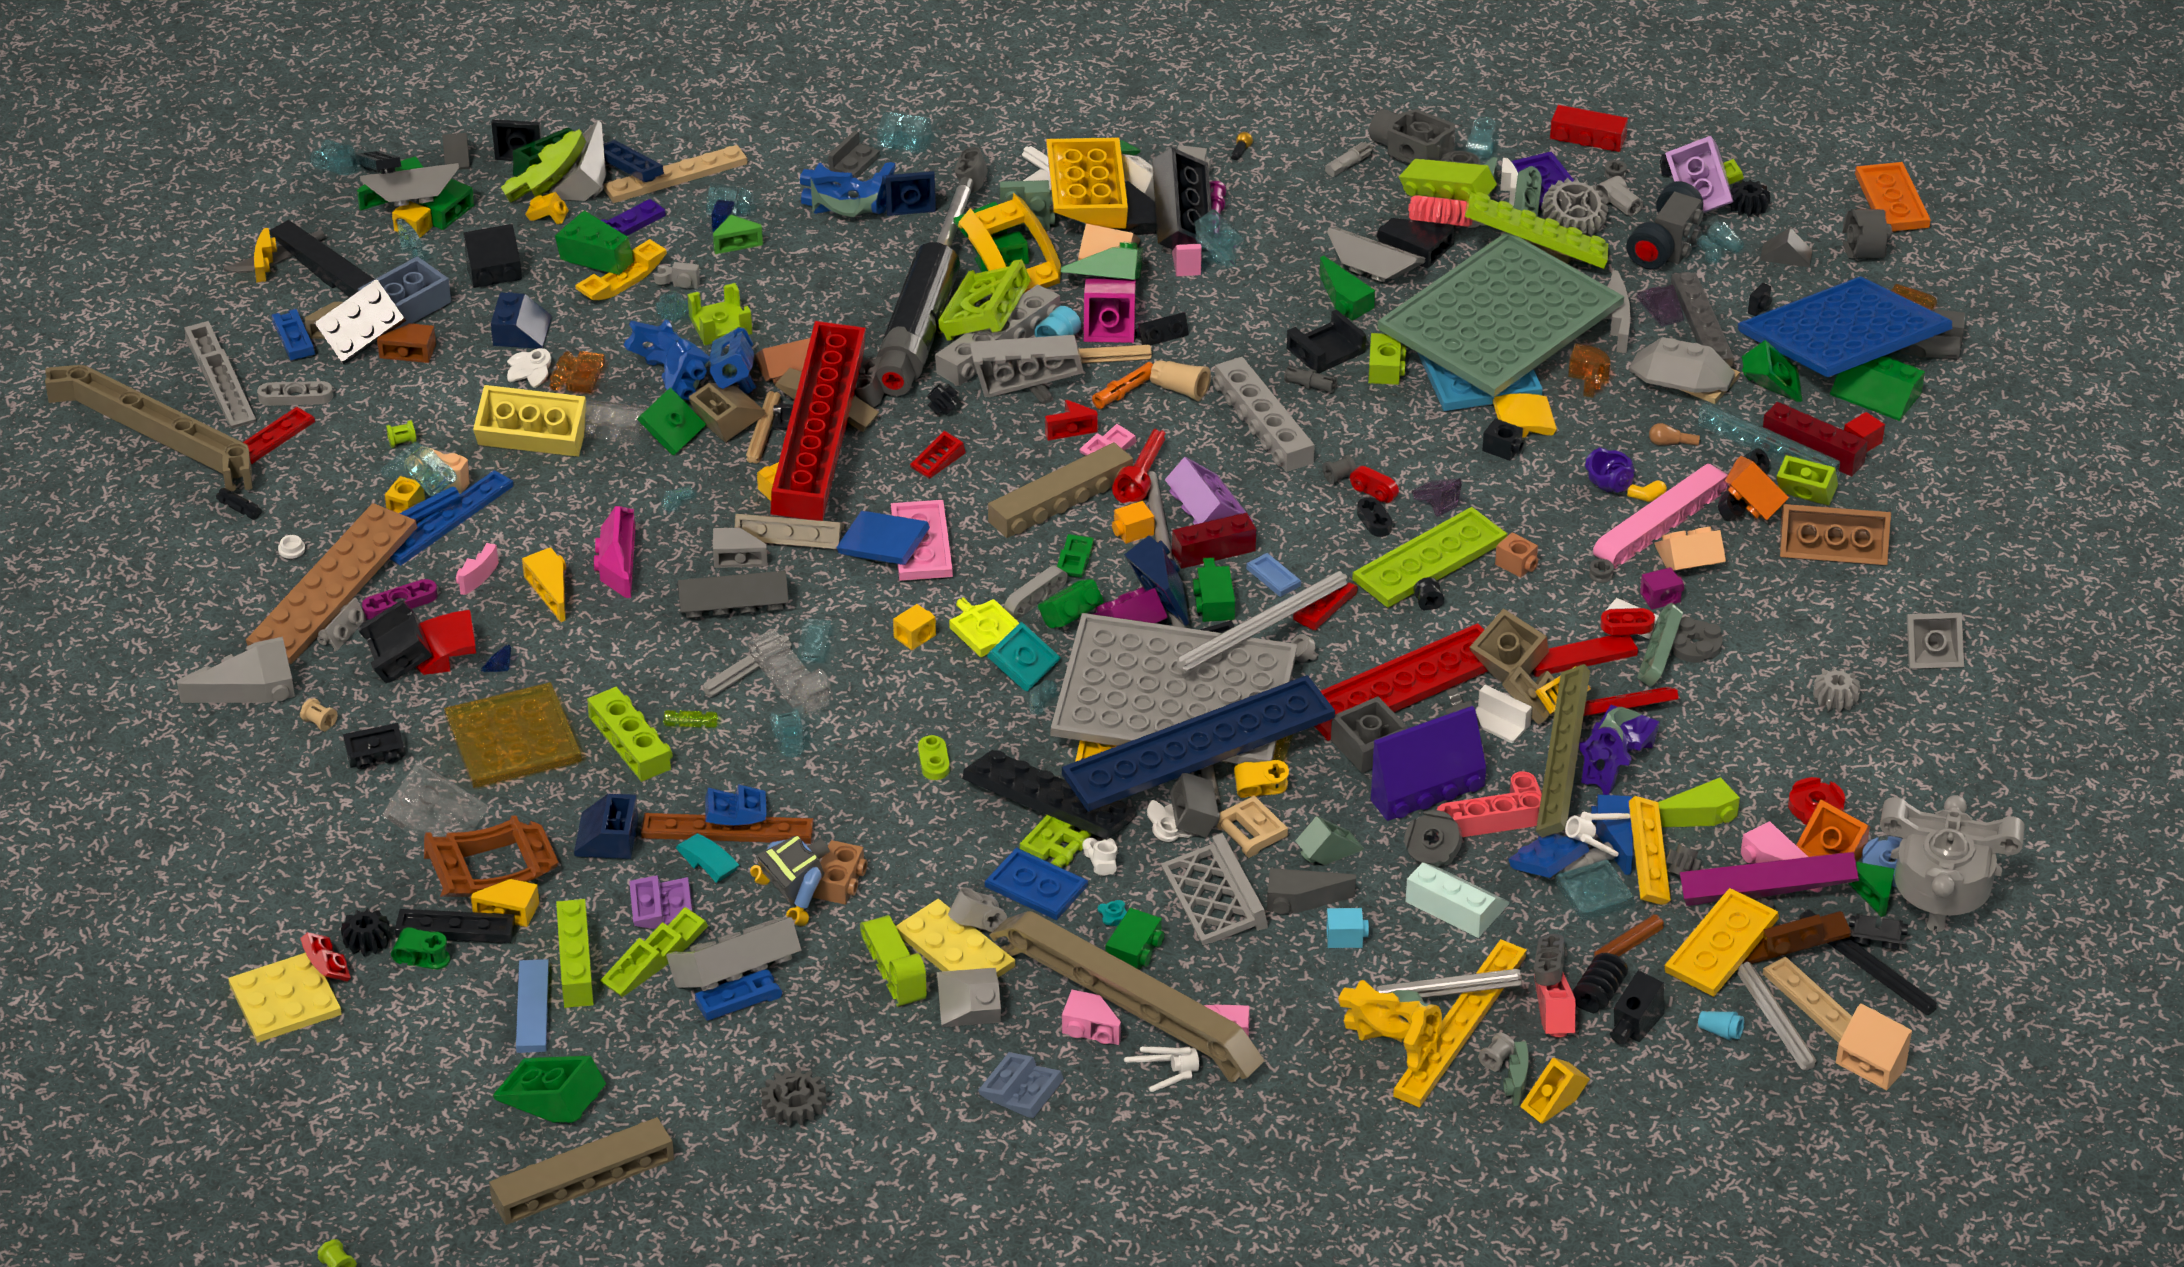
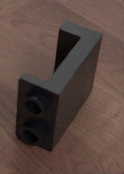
(1327, 344)
(395, 641)

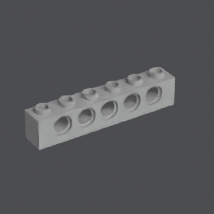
(956, 359)
(1263, 414)

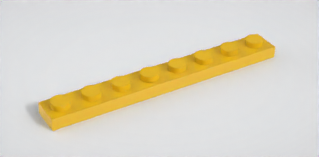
(1458, 1027)

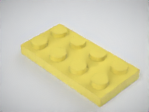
(950, 943)

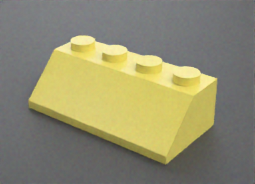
(530, 420)

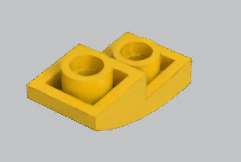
(263, 254)

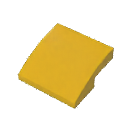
(1526, 411)

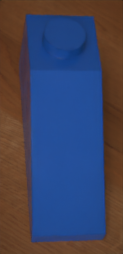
(1615, 832)

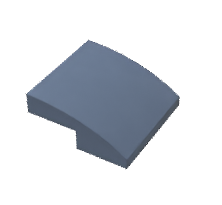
(1021, 1084)

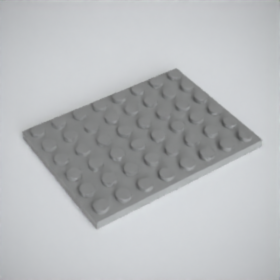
(1128, 684)

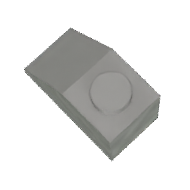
(737, 549)

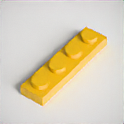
(1649, 850)

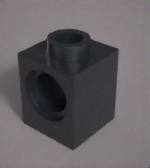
(1503, 439)

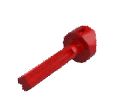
(1134, 478)

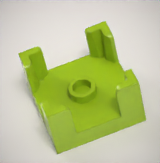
(719, 318)

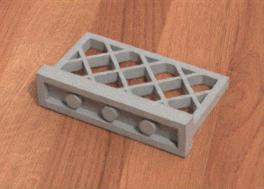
(1237, 886)

